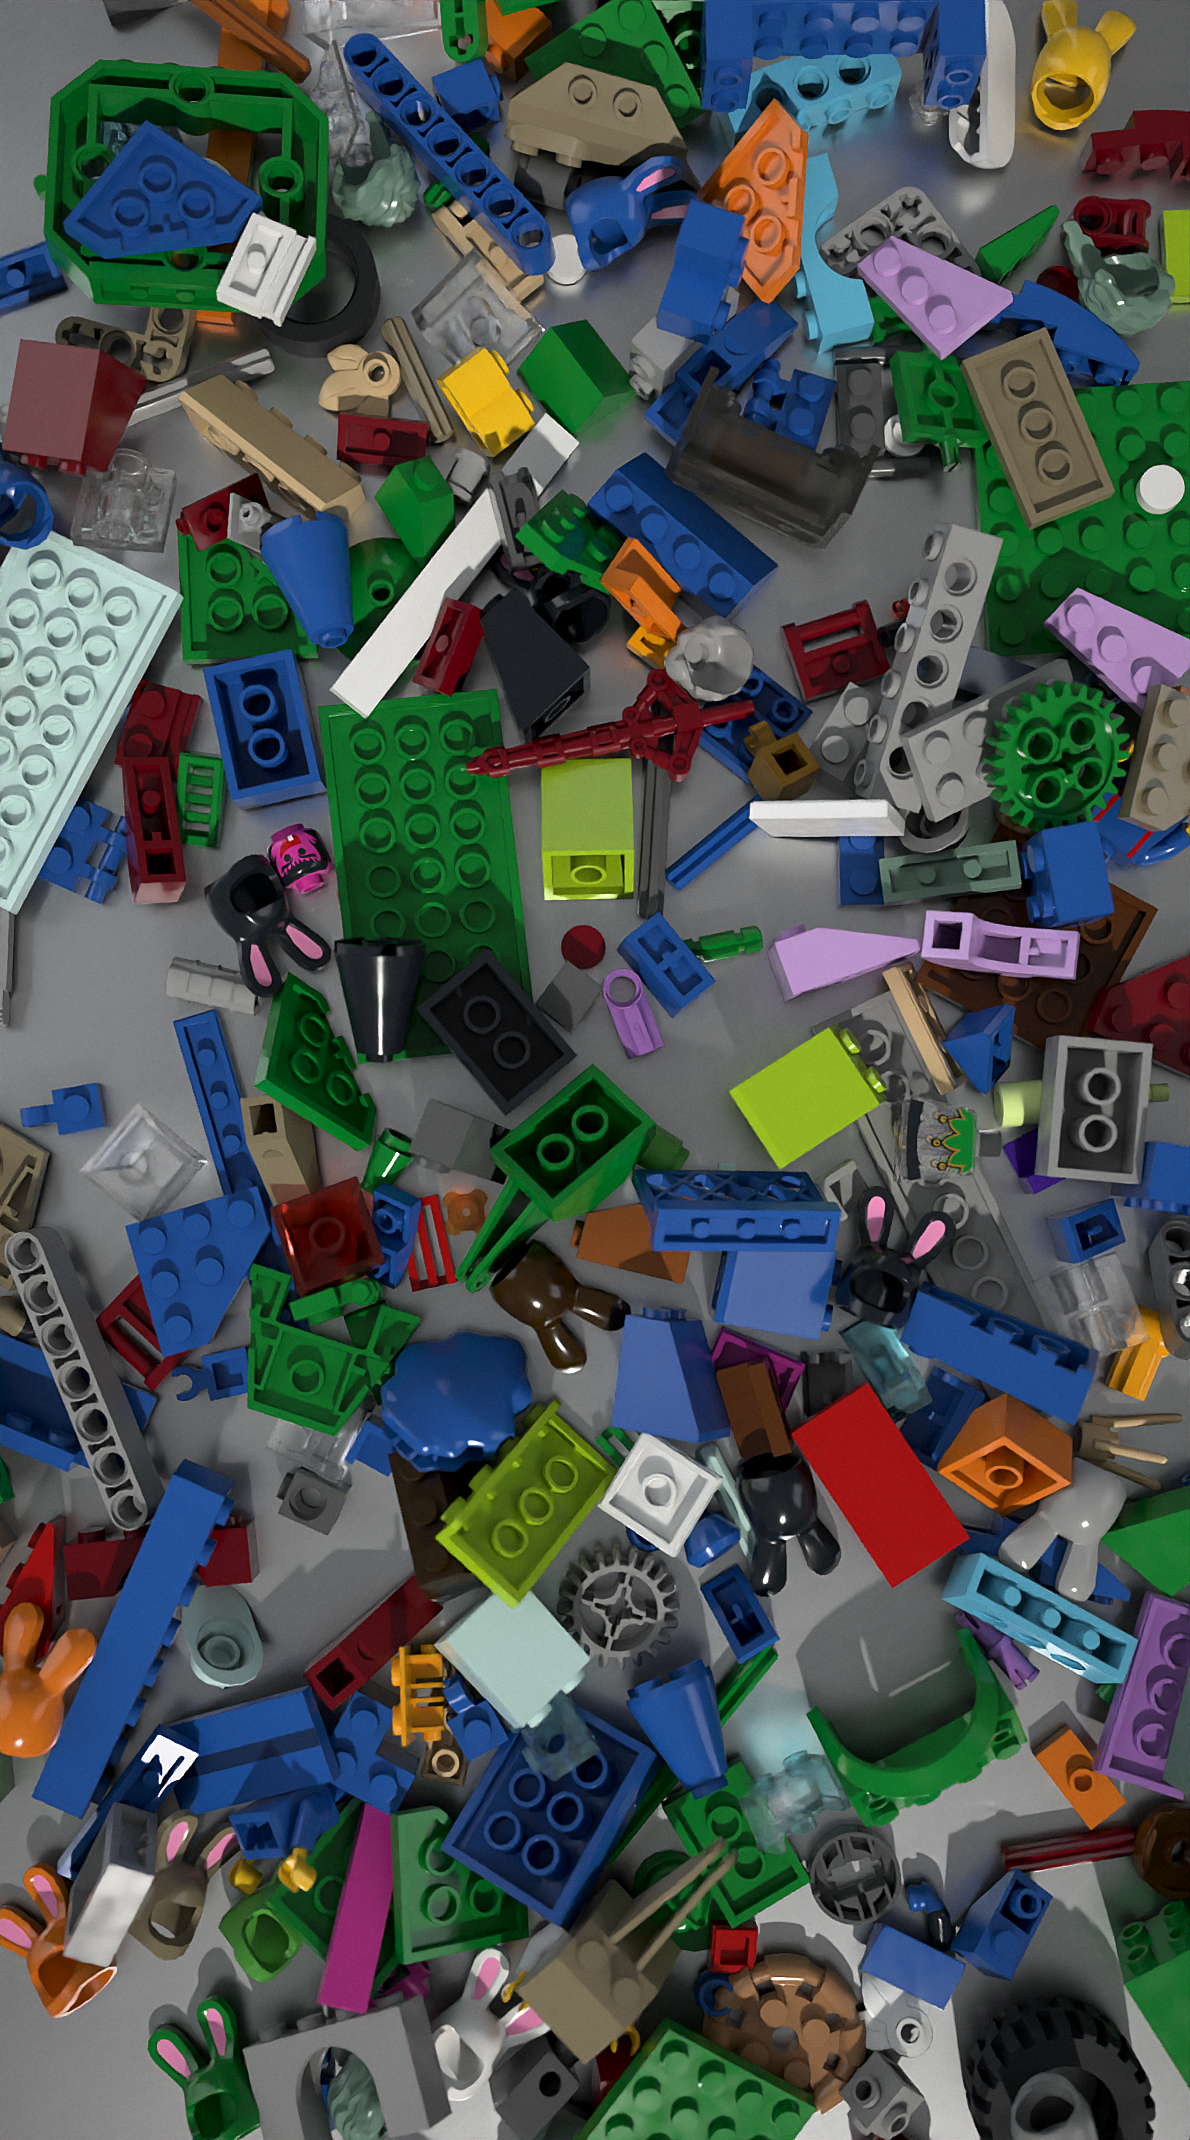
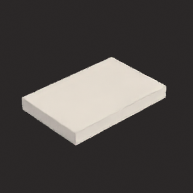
(827, 818)

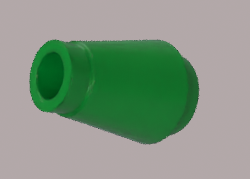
(387, 1159)

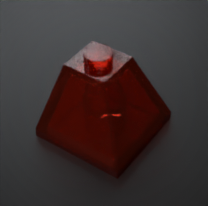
(328, 1237)

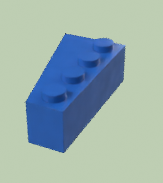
(1002, 1351)

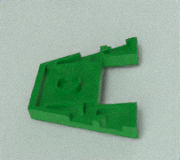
(308, 1375)

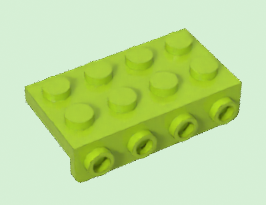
(526, 1504)

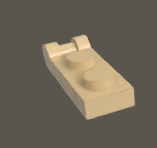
(473, 236)

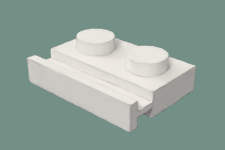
(266, 269)

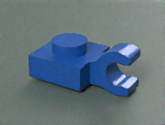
(73, 1110)
(474, 1722)

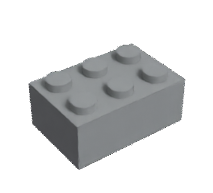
(1093, 1109)

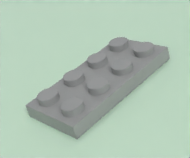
(951, 748)

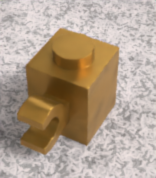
(780, 767)

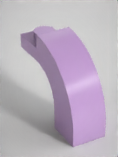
(997, 949)

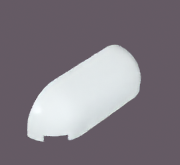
(986, 127)

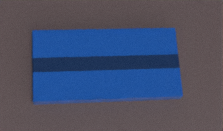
(255, 1751)

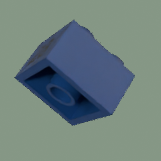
(1066, 877)

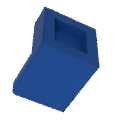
(371, 1446)

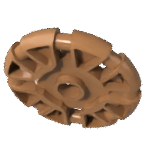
(804, 2013)

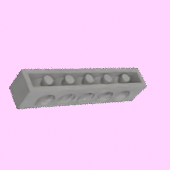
(974, 558)

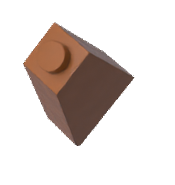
(621, 1240)

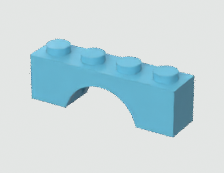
(834, 304)

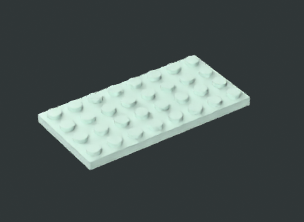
(69, 663)

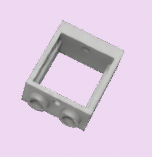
(660, 354)
(111, 1885)

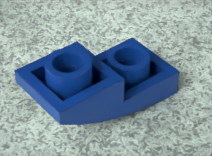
(396, 1223)

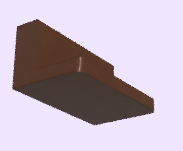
(755, 1408)

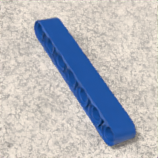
(380, 76)

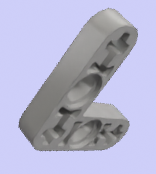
(912, 230)

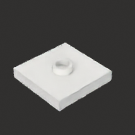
(660, 1492)

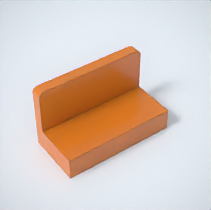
(644, 590)

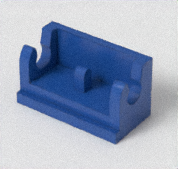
(665, 964)
(938, 1423)

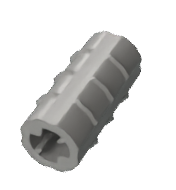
(210, 986)

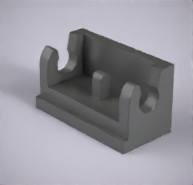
(513, 505)
(825, 1378)

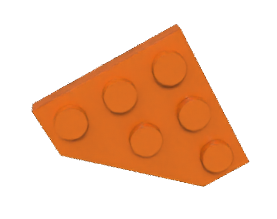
(766, 185)

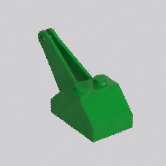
(563, 1161)

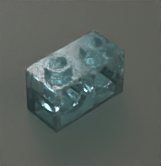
(562, 1719)

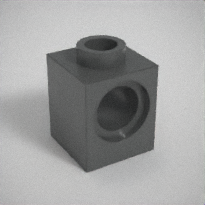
(321, 1518)

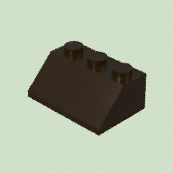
(422, 1502)

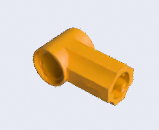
(1136, 1365)

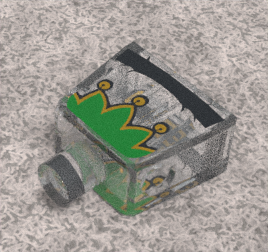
(938, 1140)

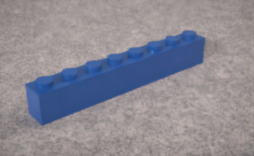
(133, 1638)

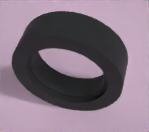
(353, 321)

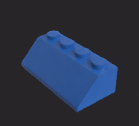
(689, 539)

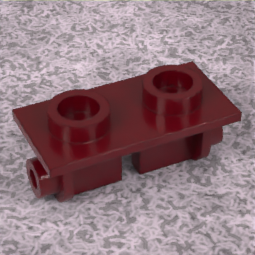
(208, 517)

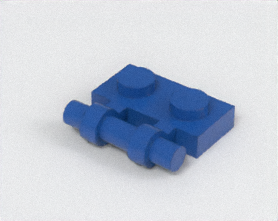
(803, 400)
(76, 845)

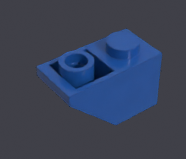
(1002, 1925)

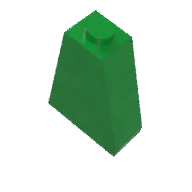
(1155, 1539)

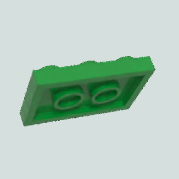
(755, 1877)

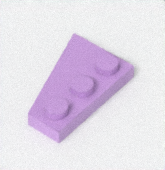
(932, 295)
(1120, 646)

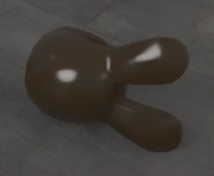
(541, 1289)

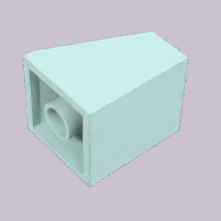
(514, 1656)

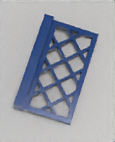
(753, 1223)

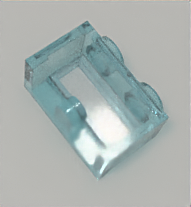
(791, 1800)

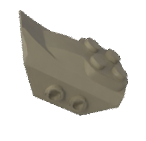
(594, 119)

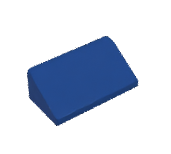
(28, 274)
(911, 1965)

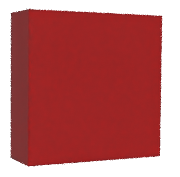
(731, 1948)

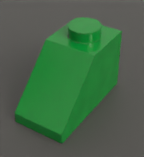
(418, 507)

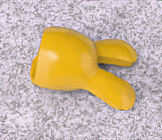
(1076, 59)

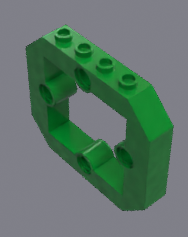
(163, 96)

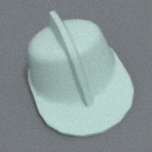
(221, 1637)

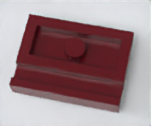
(159, 724)

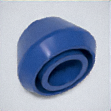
(710, 1539)

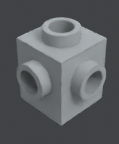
(881, 2097)

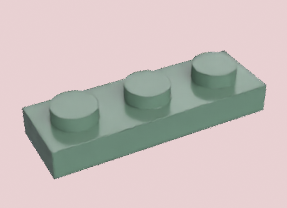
(950, 873)

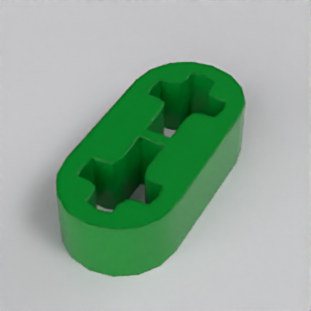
(461, 18)

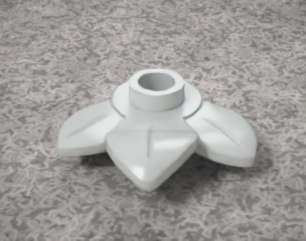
(888, 2012)

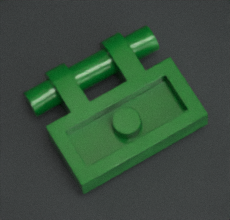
(328, 1303)

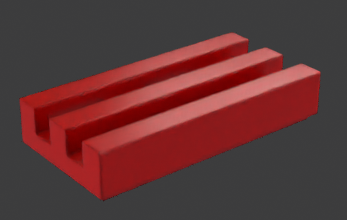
(412, 1267)

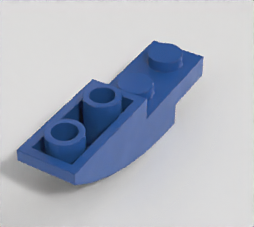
(1079, 337)
(736, 353)
(1047, 1567)

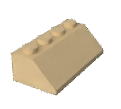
(268, 446)

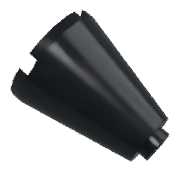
(379, 991)

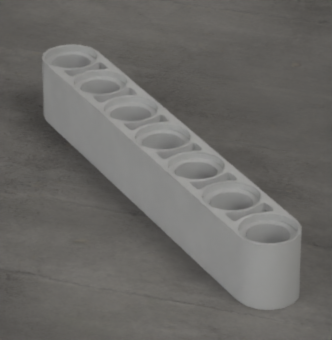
(66, 1364)

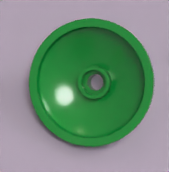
(376, 566)

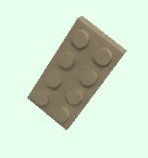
(1037, 428)

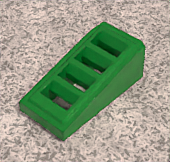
(1005, 253)
(184, 797)

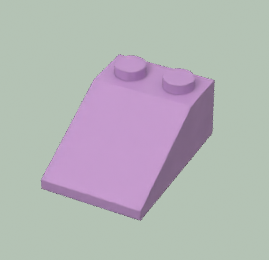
(825, 957)

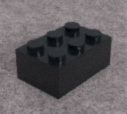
(496, 1032)

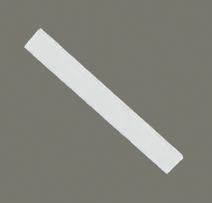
(445, 576)

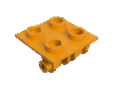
(407, 1715)

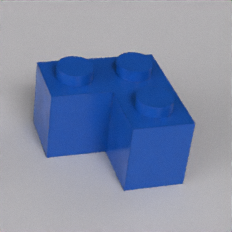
(705, 265)
(367, 1762)

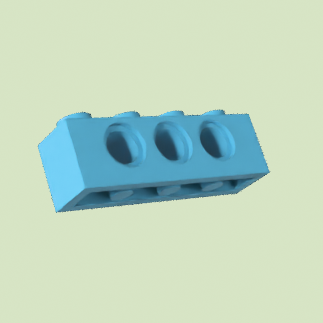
(835, 101)
(1039, 1618)

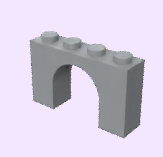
(391, 2042)

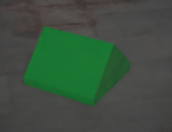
(575, 376)

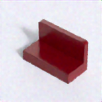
(450, 648)

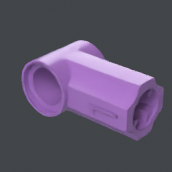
(632, 1018)

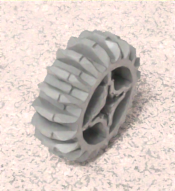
(638, 1613)

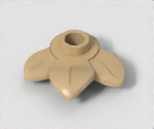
(352, 384)

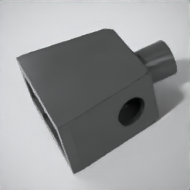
(534, 2085)

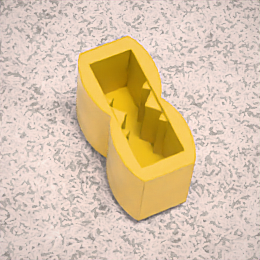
(486, 401)

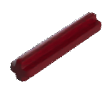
(1069, 1850)

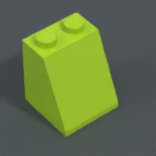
(587, 829)
(809, 1094)

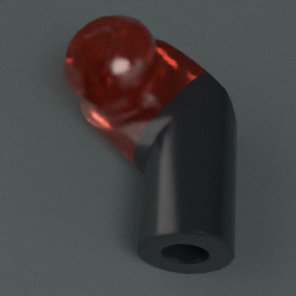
(887, 633)

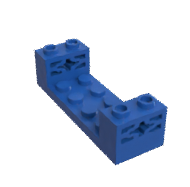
(945, 31)

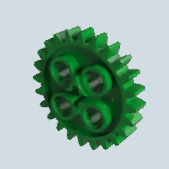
(1051, 718)

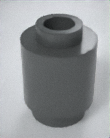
(545, 180)

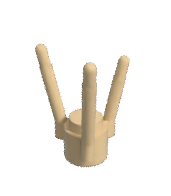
(1097, 1443)

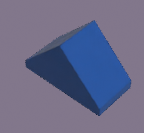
(983, 1045)
(1085, 1231)
(740, 1614)

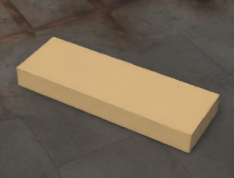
(924, 1027)

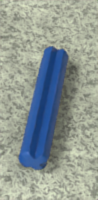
(711, 847)

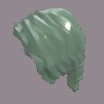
(384, 188)
(1120, 290)
(356, 2103)

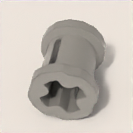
(466, 476)

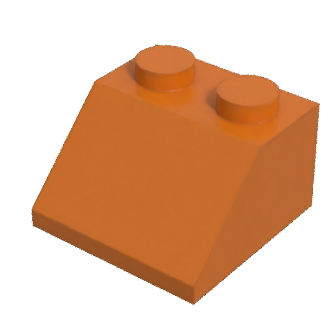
(1008, 1456)

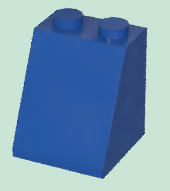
(776, 1291)
(668, 1379)

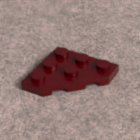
(1151, 1011)

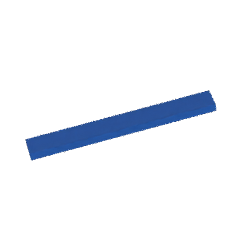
(219, 1105)

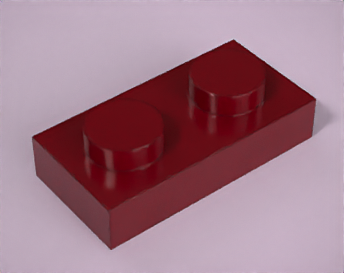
(380, 439)

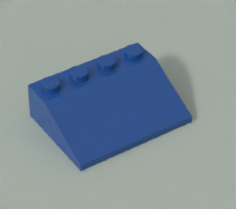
(551, 1837)

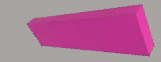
(360, 1916)

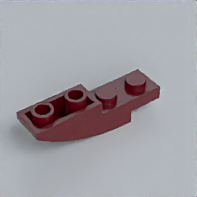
(1146, 141)

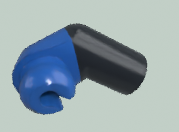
(939, 1923)

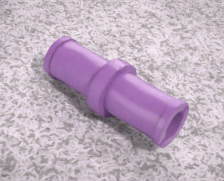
(1000, 1649)

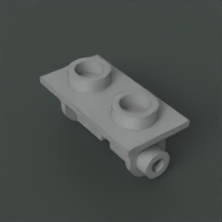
(249, 521)

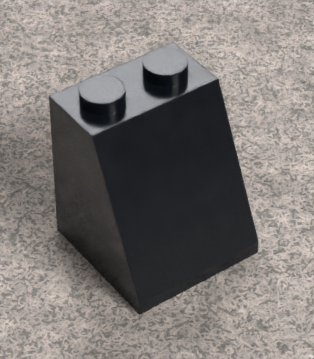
(533, 665)

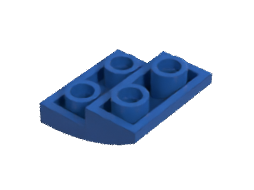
(771, 703)

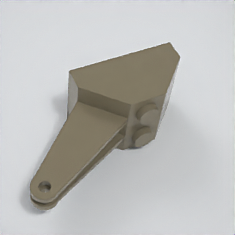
(615, 1957)

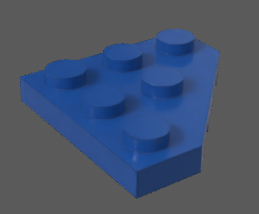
(160, 201)
(197, 1263)

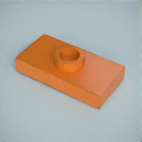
(1072, 1772)

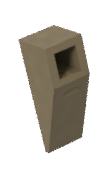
(281, 1148)

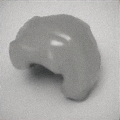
(711, 659)

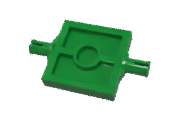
(936, 404)

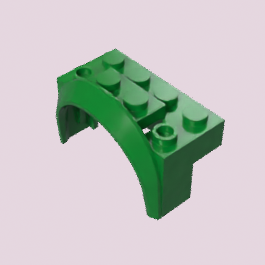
(936, 1760)

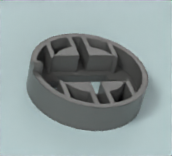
(859, 1893)

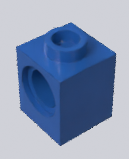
(469, 95)

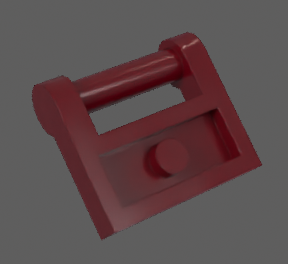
(837, 664)
(133, 1307)

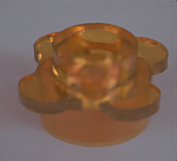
(456, 1203)

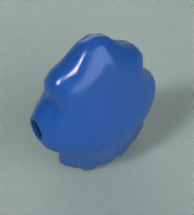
(455, 1399)

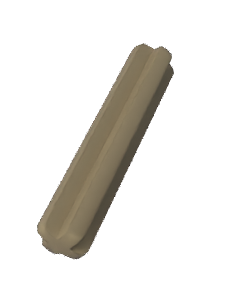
(417, 379)

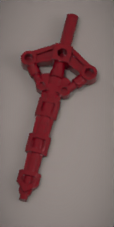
(635, 732)

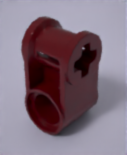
(1115, 223)

